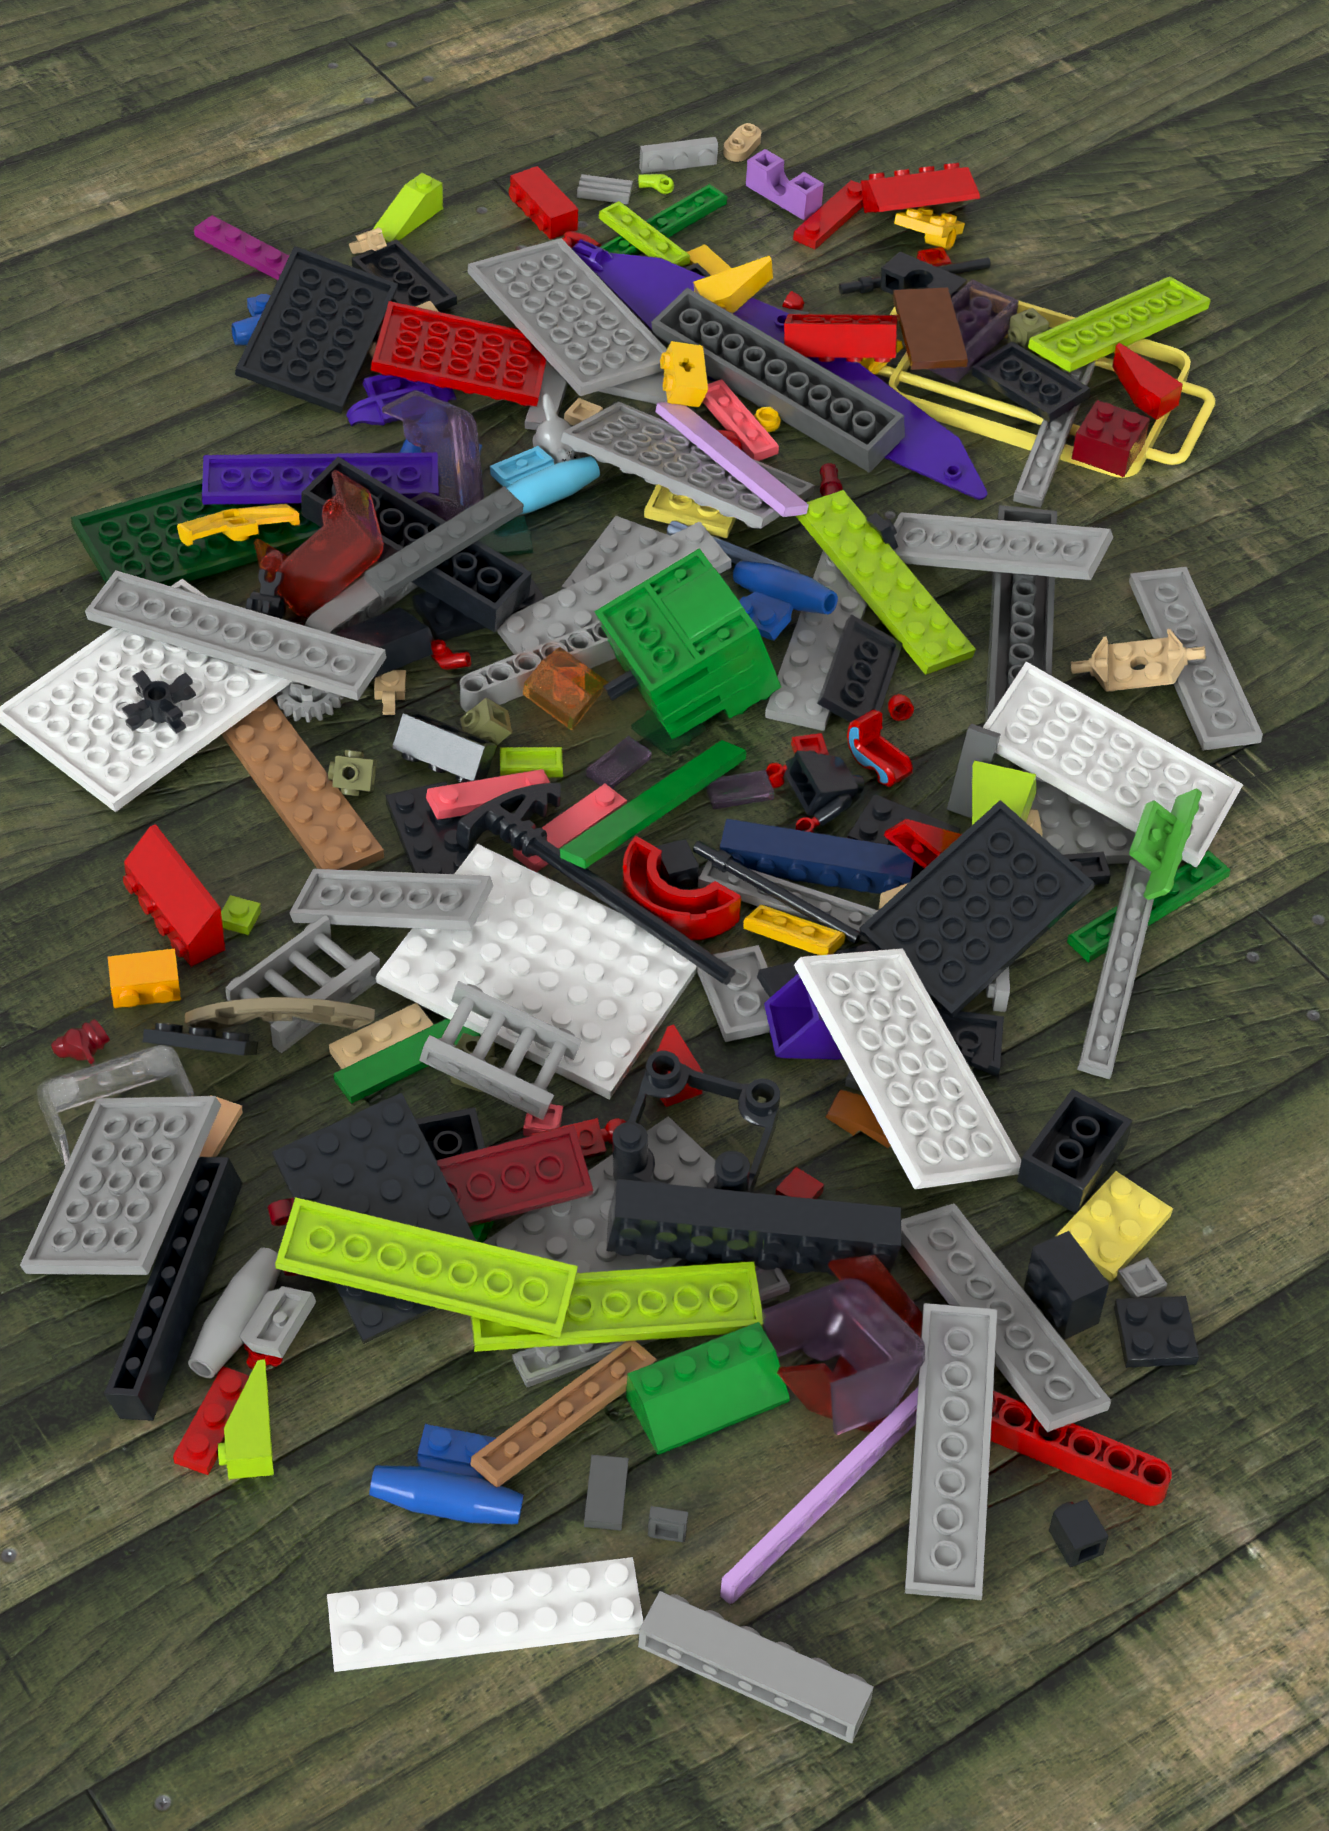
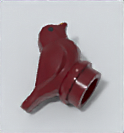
(81, 1042)

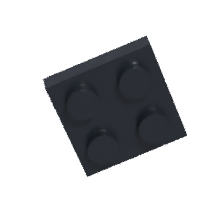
(1156, 1331)

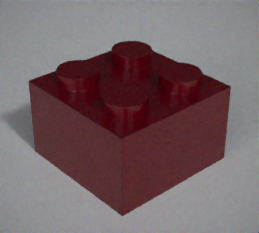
(1110, 438)

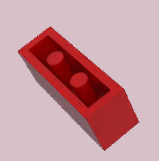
(543, 202)

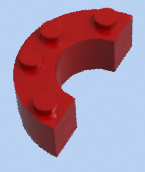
(694, 913)

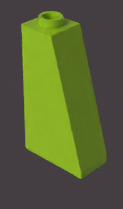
(999, 783)

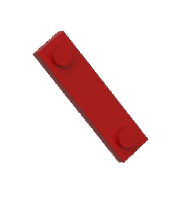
(830, 216)

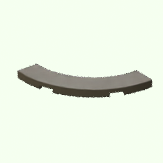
(279, 1009)

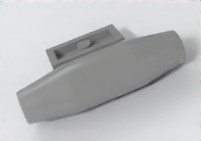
(251, 1314)

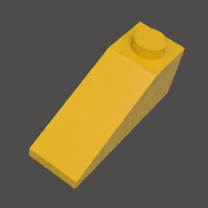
(737, 285)

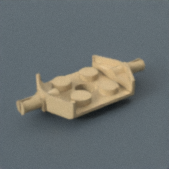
(1114, 663)

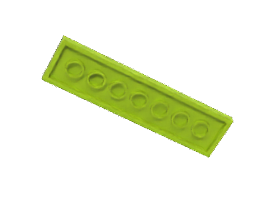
(1117, 322)
(885, 583)
(426, 1267)
(642, 1307)

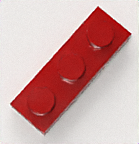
(200, 1443)

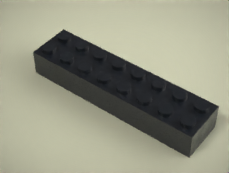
(472, 581)
(748, 1227)

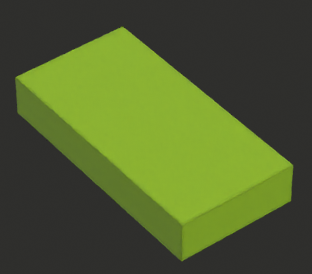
(526, 759)

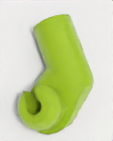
(659, 182)

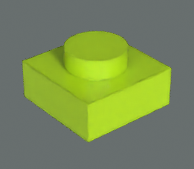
(240, 914)

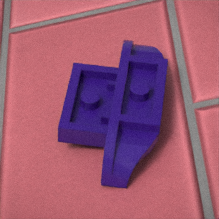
(386, 389)

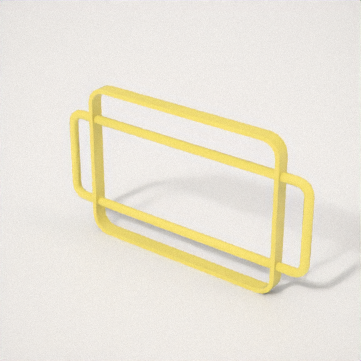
(1025, 439)

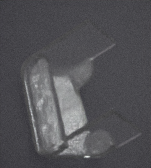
(106, 1079)

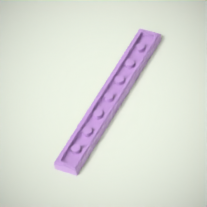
(732, 459)
(819, 1500)

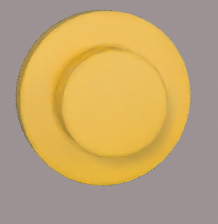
(768, 418)

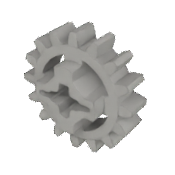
(307, 701)

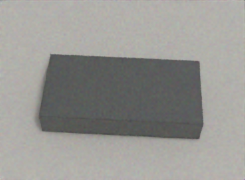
(606, 1492)

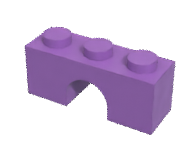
(767, 177)

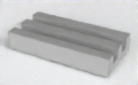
(604, 189)

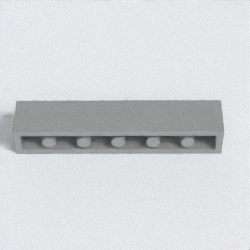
(756, 1666)

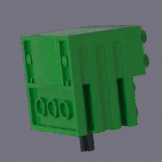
(687, 646)

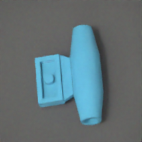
(539, 481)

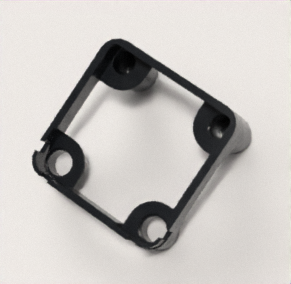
(732, 1169)

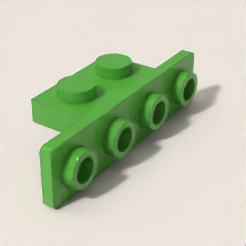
(1162, 840)

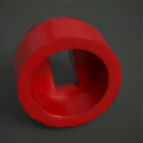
(793, 301)
(903, 707)

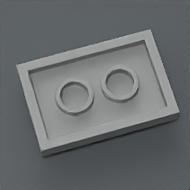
(739, 1004)

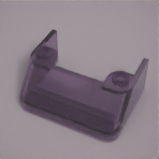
(454, 435)
(863, 1329)

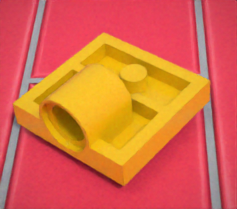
(938, 229)

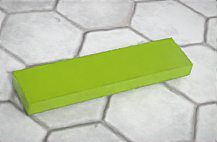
(642, 234)

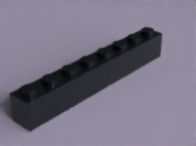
(173, 1290)

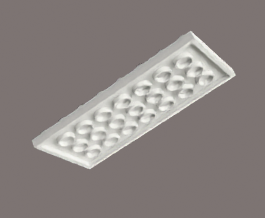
(1105, 757)
(909, 1067)

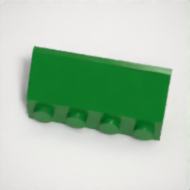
(707, 1388)

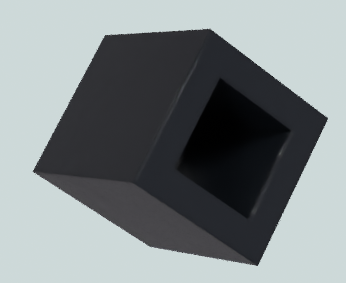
(679, 865)
(1078, 1532)

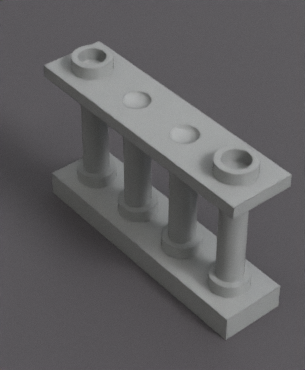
(345, 987)
(478, 1073)

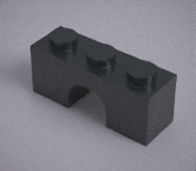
(911, 273)

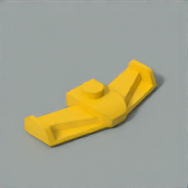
(236, 523)

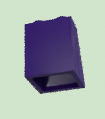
(797, 1025)

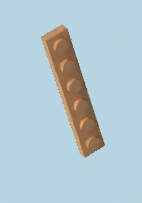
(560, 1414)

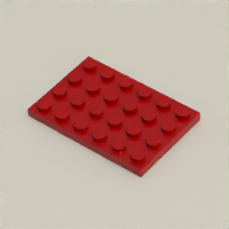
(459, 354)

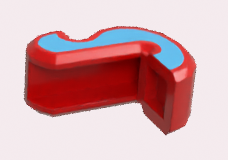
(875, 751)

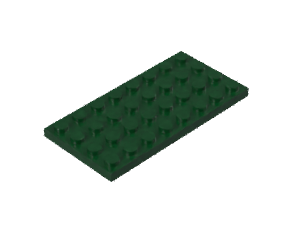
(144, 538)

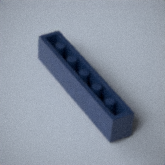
(817, 857)

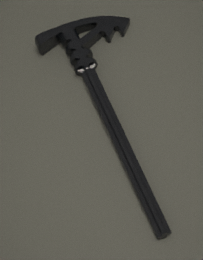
(523, 836)

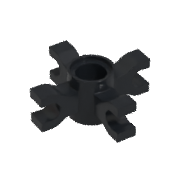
(267, 599)
(159, 701)

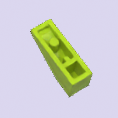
(412, 207)
(248, 1430)

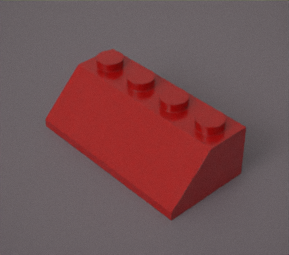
(918, 189)
(842, 336)
(174, 898)

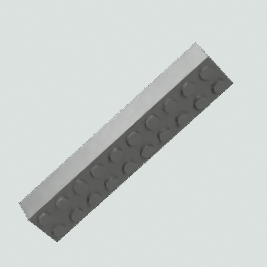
(783, 379)
(1019, 618)

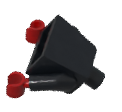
(820, 784)

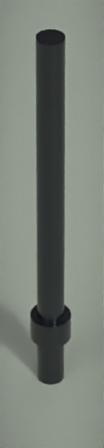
(867, 284)
(724, 862)

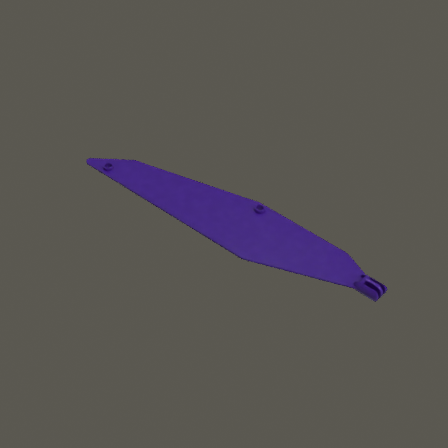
(653, 283)

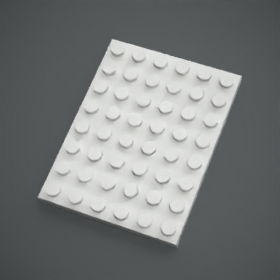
(79, 721)
(553, 960)

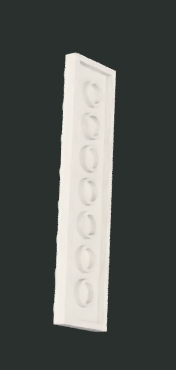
(484, 1614)

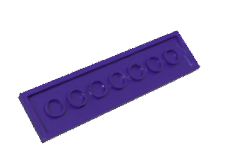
(285, 476)

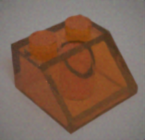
(564, 687)

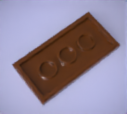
(930, 328)

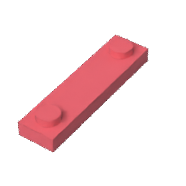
(737, 418)
(465, 797)
(576, 821)

